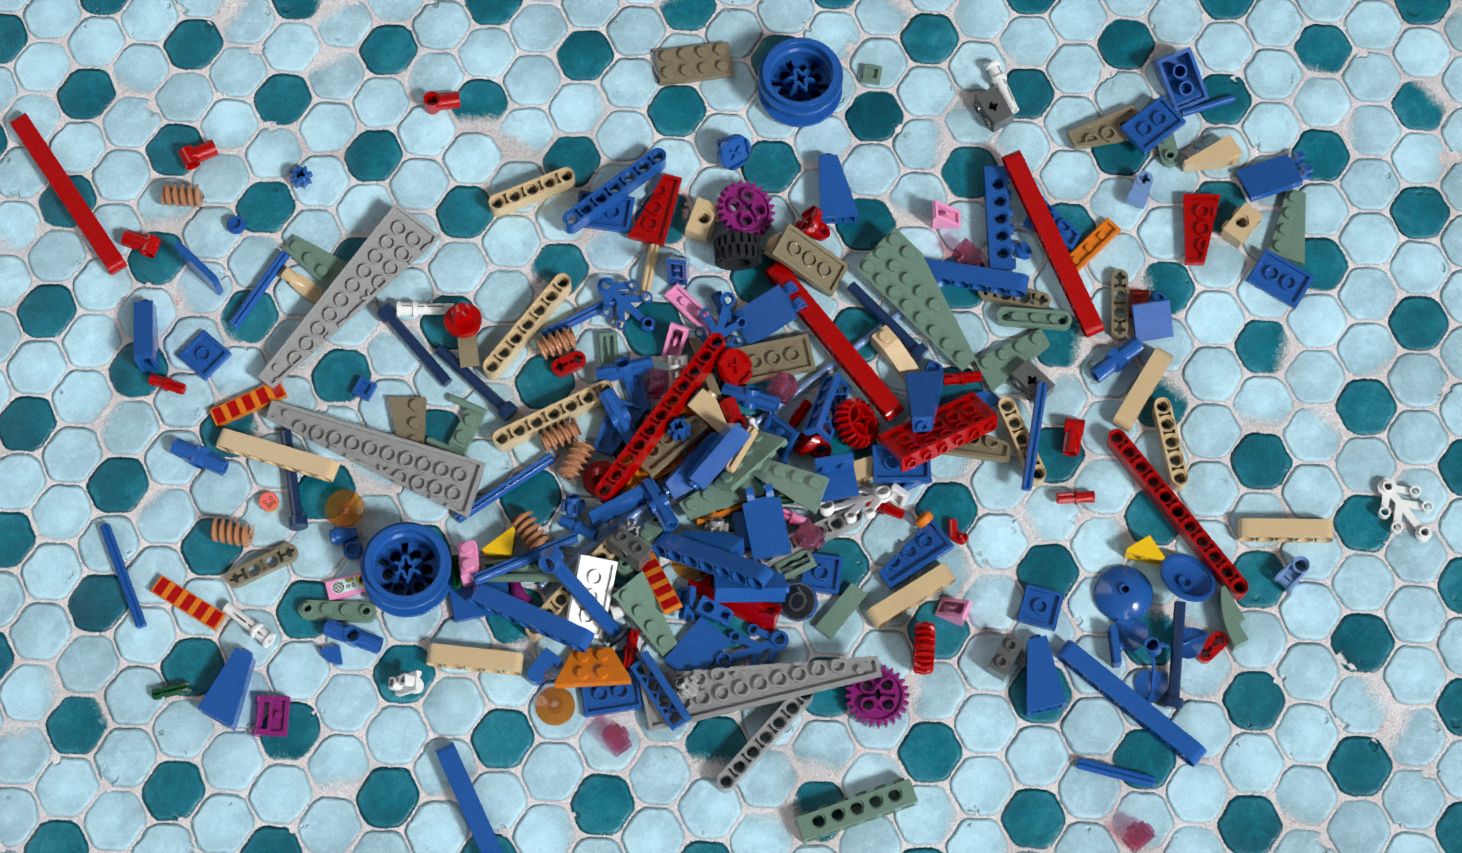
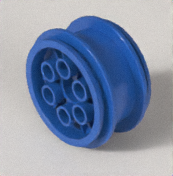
(800, 108)
(385, 546)

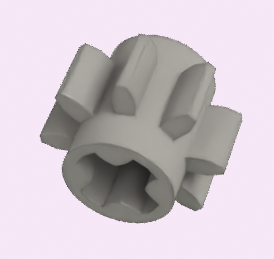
(629, 525)
(716, 525)
(687, 686)

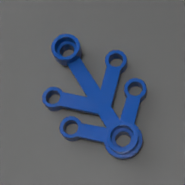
(624, 301)
(720, 328)
(755, 648)

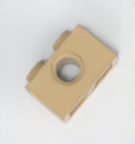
(702, 231)
(1238, 235)

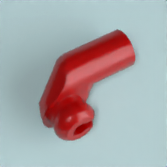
(955, 534)

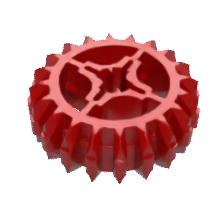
(856, 423)
(924, 648)

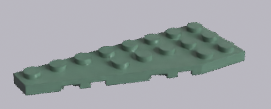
(909, 285)

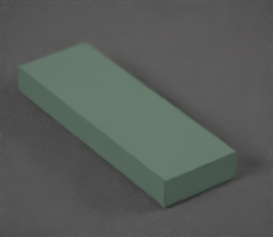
(841, 611)

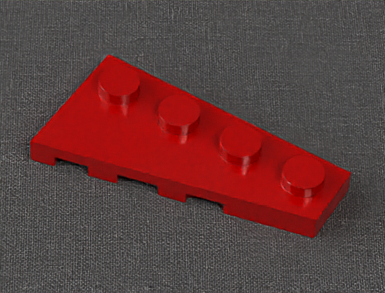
(656, 218)
(1198, 222)

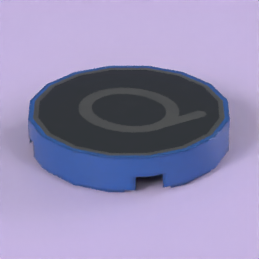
(800, 602)

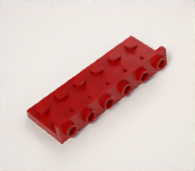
(953, 426)

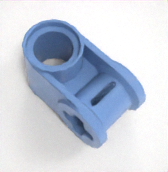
(1139, 192)
(1290, 576)

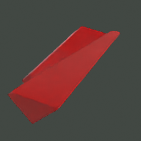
(759, 613)

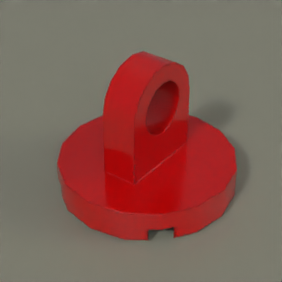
(812, 223)
(463, 320)
(734, 367)
(810, 444)
(593, 474)

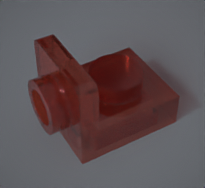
(1137, 296)

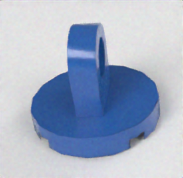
(733, 151)

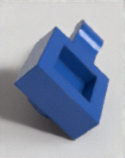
(687, 597)

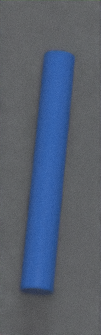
(1208, 105)

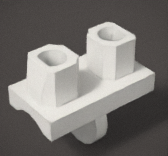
(676, 366)
(406, 683)

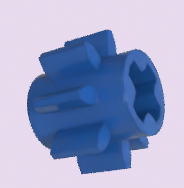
(298, 179)
(679, 429)
(573, 505)

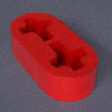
(565, 361)
(1214, 650)

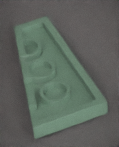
(1289, 232)
(316, 261)
(1002, 362)

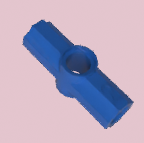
(1116, 359)
(625, 369)
(751, 397)
(618, 415)
(199, 456)
(659, 505)
(341, 632)

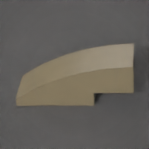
(468, 351)

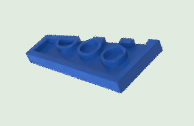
(923, 549)

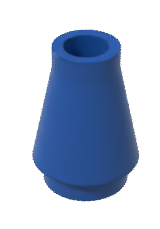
(341, 535)

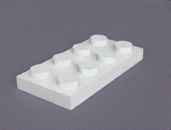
(598, 578)

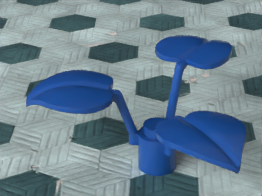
(1135, 633)

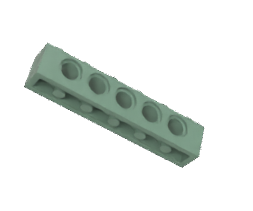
(810, 832)

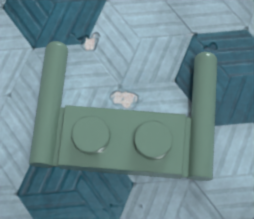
(465, 430)

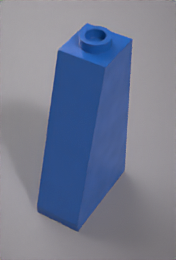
(835, 195)
(146, 336)
(923, 398)
(717, 455)
(675, 483)
(730, 591)
(1042, 681)
(229, 690)

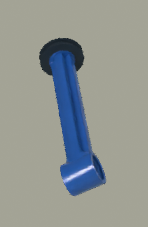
(553, 562)

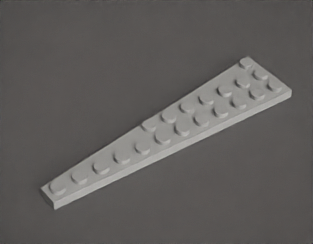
(378, 262)
(426, 470)
(752, 686)

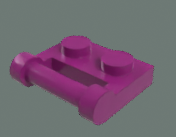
(277, 718)

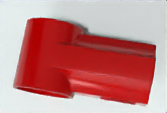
(443, 101)
(194, 155)
(145, 244)
(732, 412)
(1073, 432)

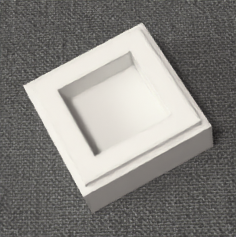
(900, 496)

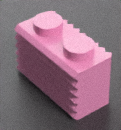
(468, 561)

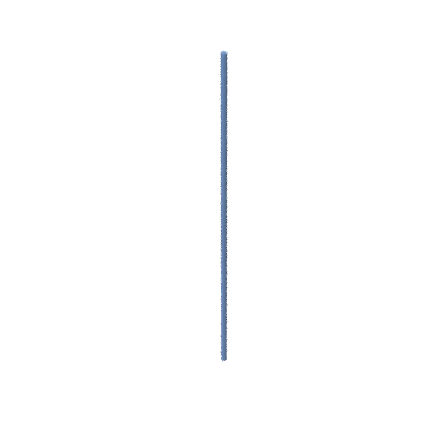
(760, 419)

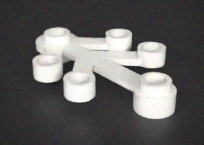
(879, 495)
(1403, 507)

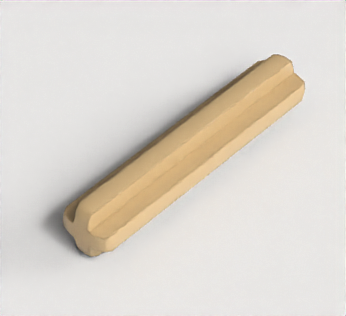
(649, 268)
(735, 461)

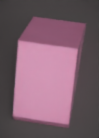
(945, 216)
(676, 340)
(953, 610)

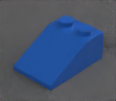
(1180, 79)

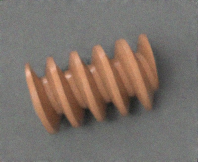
(181, 195)
(556, 343)
(560, 435)
(574, 460)
(528, 530)
(232, 534)

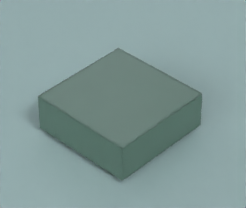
(871, 74)

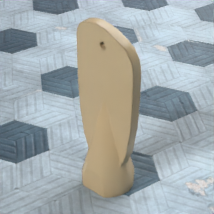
(302, 285)

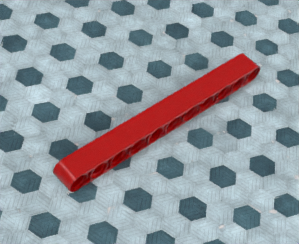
(68, 194)
(1053, 244)
(838, 346)
(660, 427)
(1175, 504)

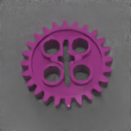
(757, 200)
(878, 714)

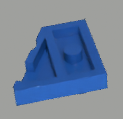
(779, 427)

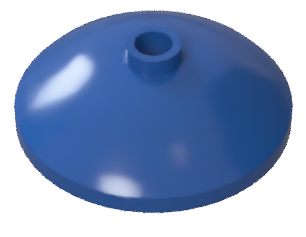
(1187, 577)
(1120, 605)

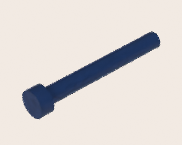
(388, 314)
(917, 350)
(505, 409)
(297, 520)
(1173, 700)

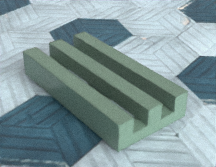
(608, 335)
(797, 571)

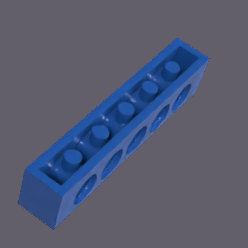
(998, 176)

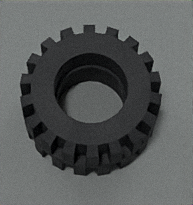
(737, 251)

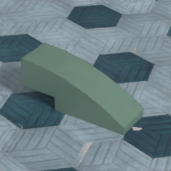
(1231, 619)

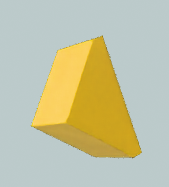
(502, 546)
(1145, 551)

